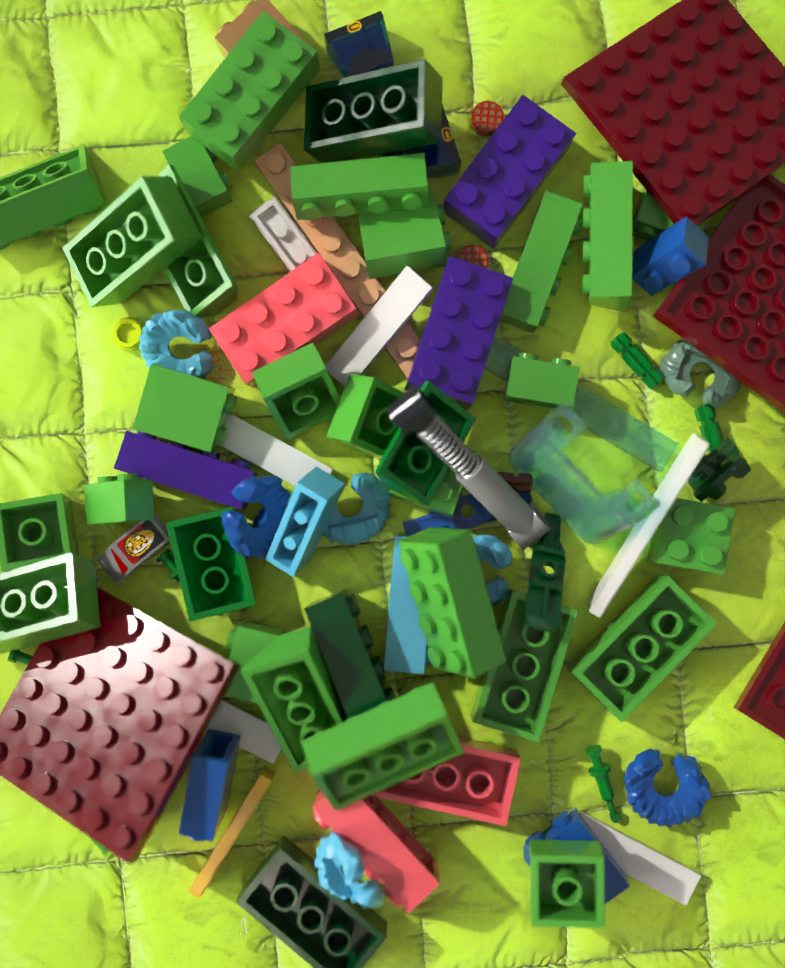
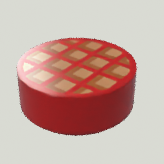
(486, 118)
(475, 255)

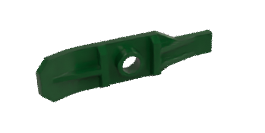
(545, 589)

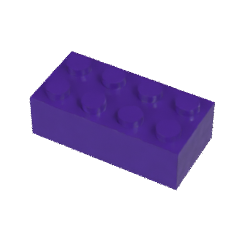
(508, 171)
(460, 330)

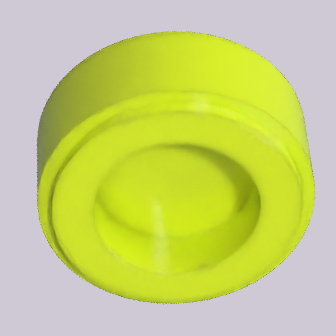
(126, 333)

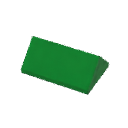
(410, 464)
(208, 567)

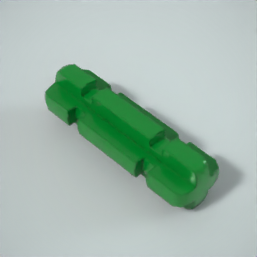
(637, 360)
(710, 429)

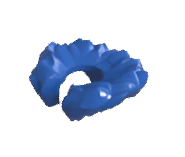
(256, 539)
(671, 809)

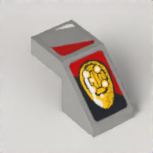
(134, 549)

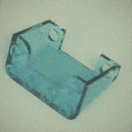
(568, 490)

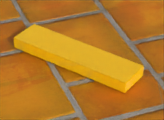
(232, 832)

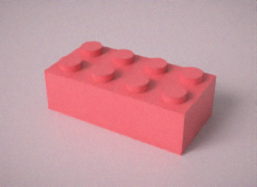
(284, 318)
(469, 785)
(385, 846)

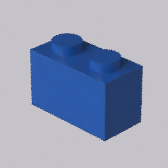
(669, 256)

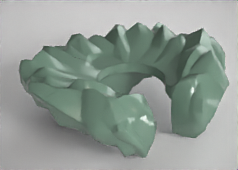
(677, 368)

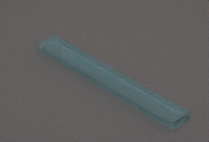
(600, 416)

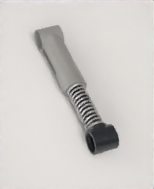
(418, 416)

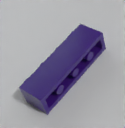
(183, 469)

